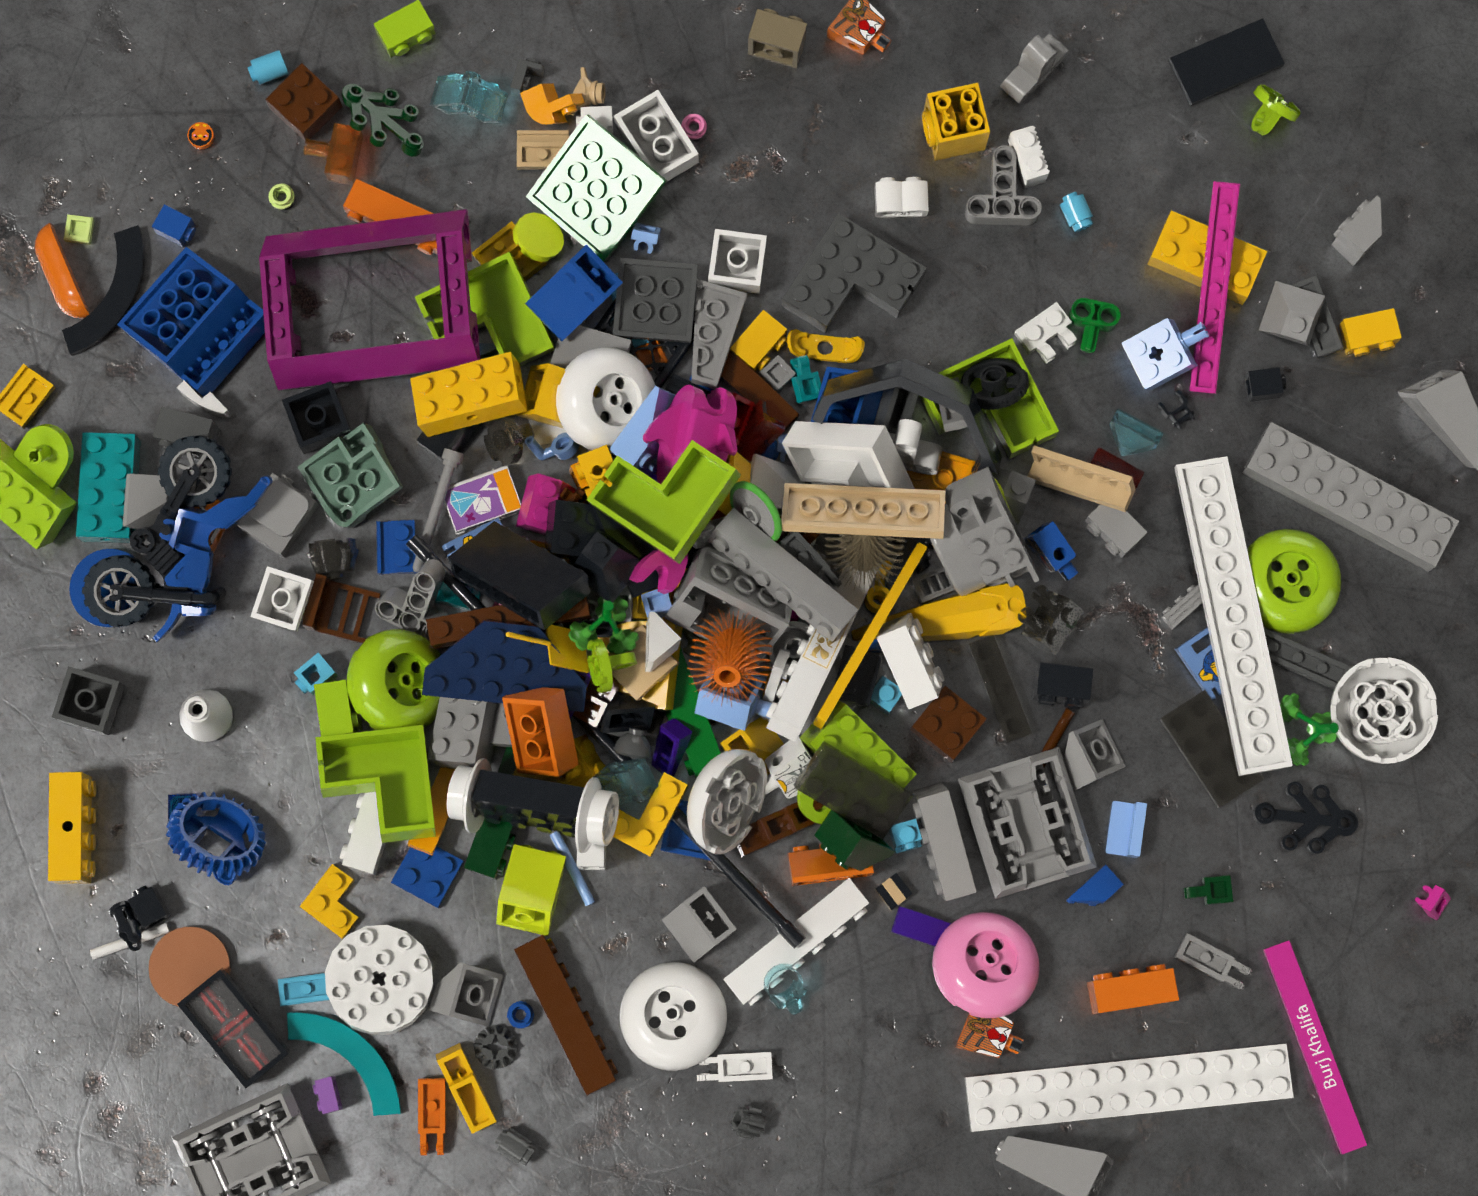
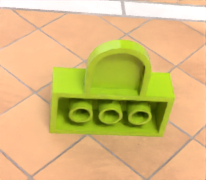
(30, 481)

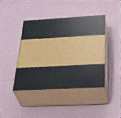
(893, 891)

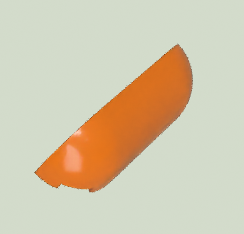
(59, 273)

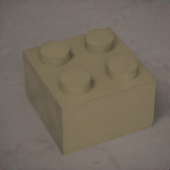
(777, 37)

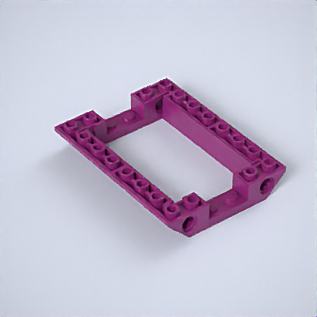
(459, 322)

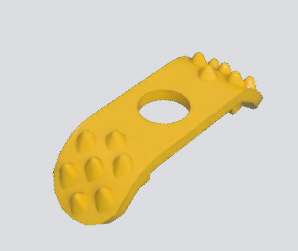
(844, 349)

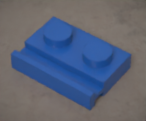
(392, 552)

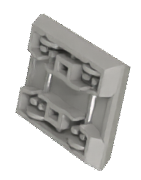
(256, 1154)

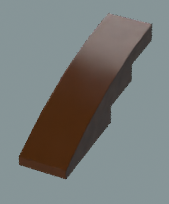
(751, 386)
(775, 828)

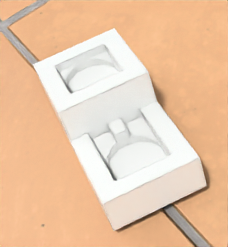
(208, 403)

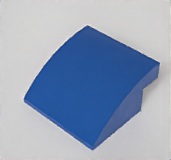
(195, 322)

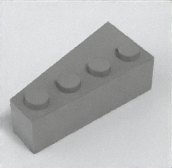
(944, 841)

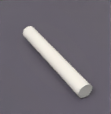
(120, 944)

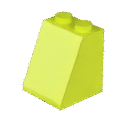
(530, 889)

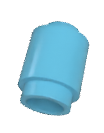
(1076, 211)

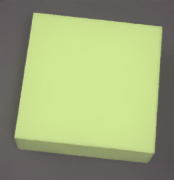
(79, 229)

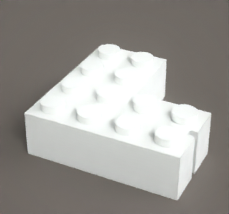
(845, 455)

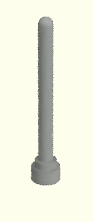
(450, 462)

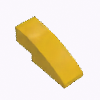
(465, 1088)

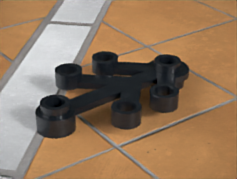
(1311, 818)

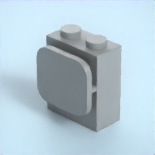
(280, 515)

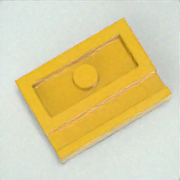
(24, 395)

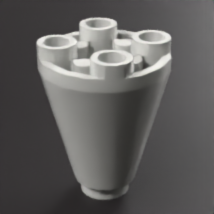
(214, 719)

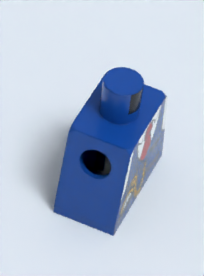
(1043, 544)

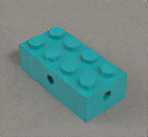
(102, 485)

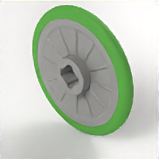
(757, 508)

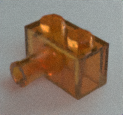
(340, 153)

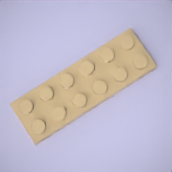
(863, 510)

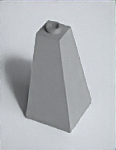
(1448, 410)
(1056, 1166)

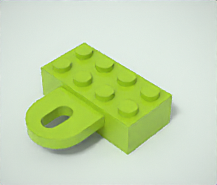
(856, 739)

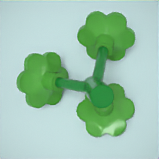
(609, 612)
(1319, 727)

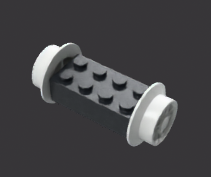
(576, 811)

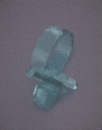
(790, 997)

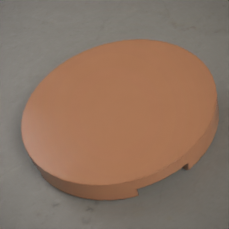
(185, 961)

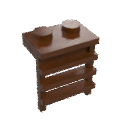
(322, 604)

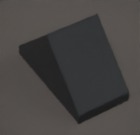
(626, 713)

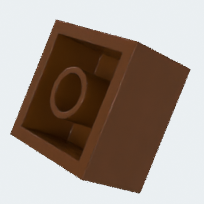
(304, 102)
(948, 724)

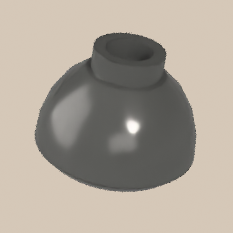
(633, 744)

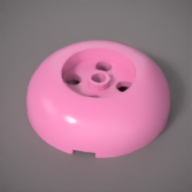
(957, 970)

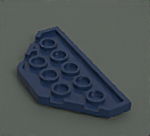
(491, 665)

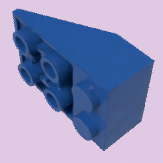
(574, 292)

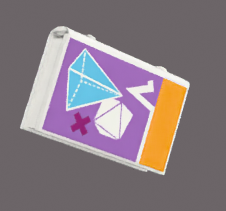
(482, 499)

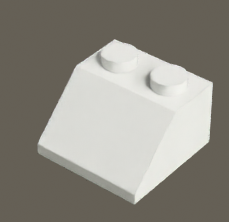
(282, 599)

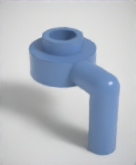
(562, 447)

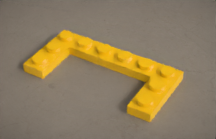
(647, 831)

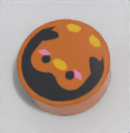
(200, 135)

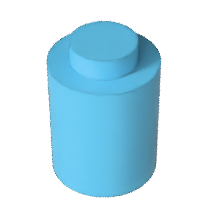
(267, 67)

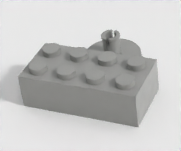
(467, 732)

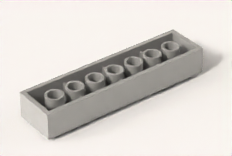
(1350, 497)

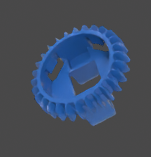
(230, 823)

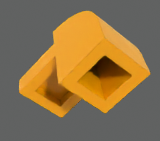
(546, 107)

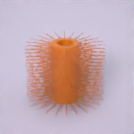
(730, 657)

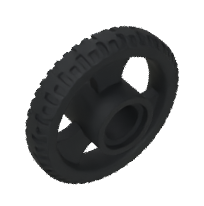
(996, 384)

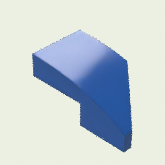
(1097, 888)

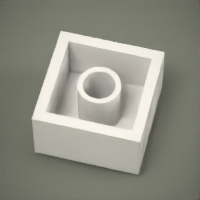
(737, 260)

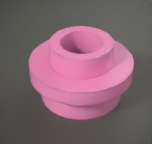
(694, 119)

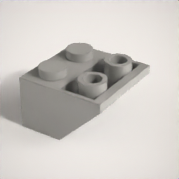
(1359, 234)
(699, 924)

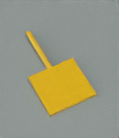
(569, 656)

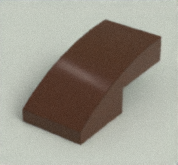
(596, 703)

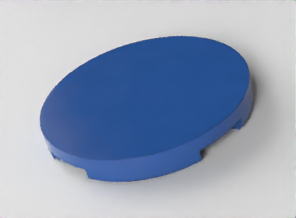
(77, 583)

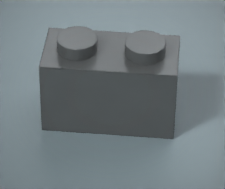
(894, 406)

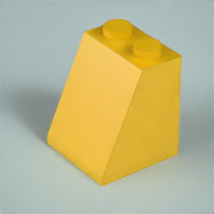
(541, 394)

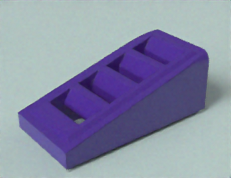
(673, 752)

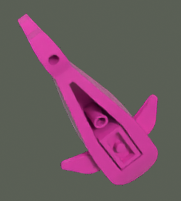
(688, 418)

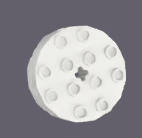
(377, 1007)

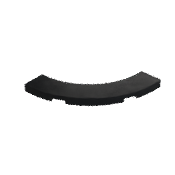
(118, 298)

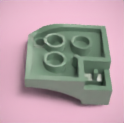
(351, 476)

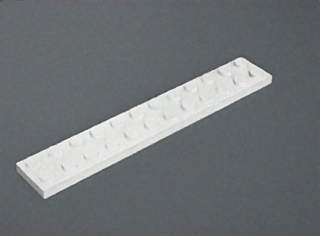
(1233, 616)
(1128, 1087)

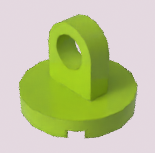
(1272, 110)
(602, 664)

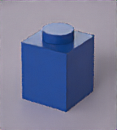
(174, 226)

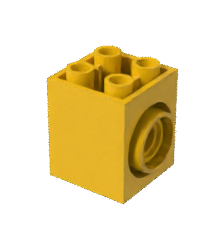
(955, 121)

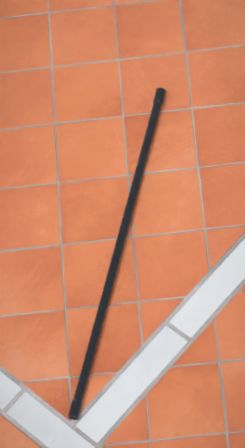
(784, 926)

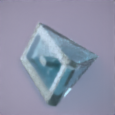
(1132, 434)

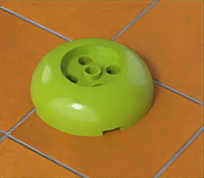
(1323, 578)
(370, 680)

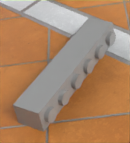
(782, 575)

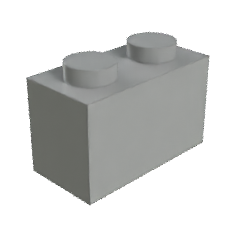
(1116, 528)

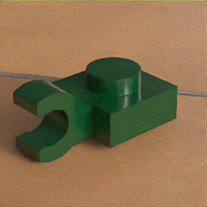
(1214, 890)

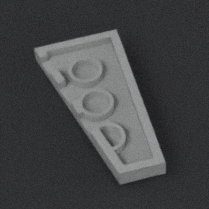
(715, 325)

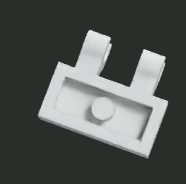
(1042, 329)

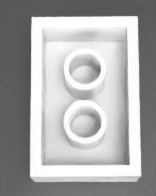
(657, 136)
(910, 660)

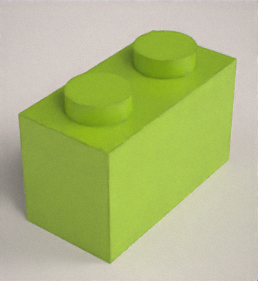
(405, 29)

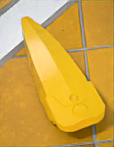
(957, 617)

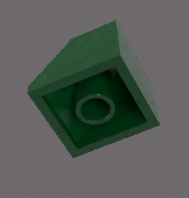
(851, 843)

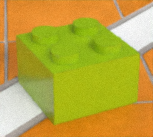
(335, 709)

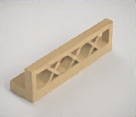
(1081, 479)

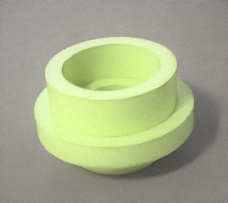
(279, 189)

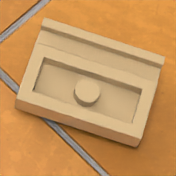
(538, 147)

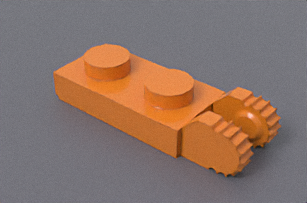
(432, 1112)

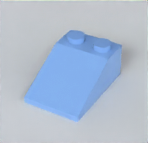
(630, 442)

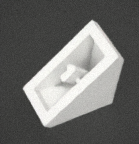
(660, 642)

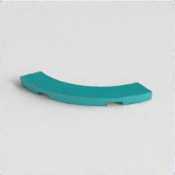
(354, 1049)

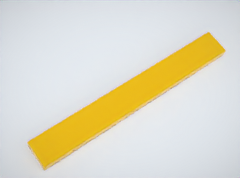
(869, 636)

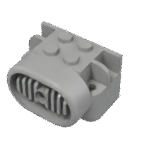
(981, 536)
(716, 584)

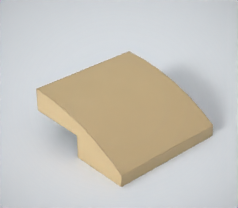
(635, 678)

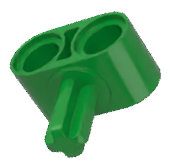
(1093, 322)

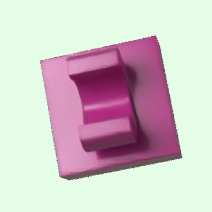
(1436, 901)

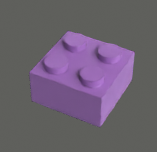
(328, 1095)

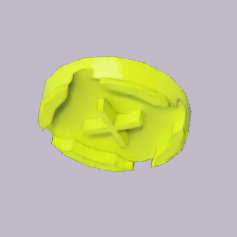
(538, 237)

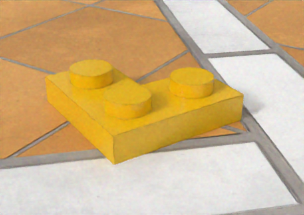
(324, 902)

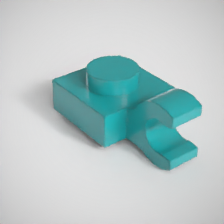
(805, 384)

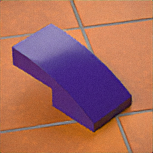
(918, 926)

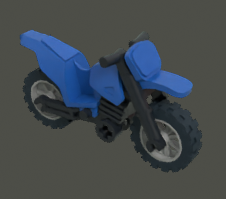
(177, 542)

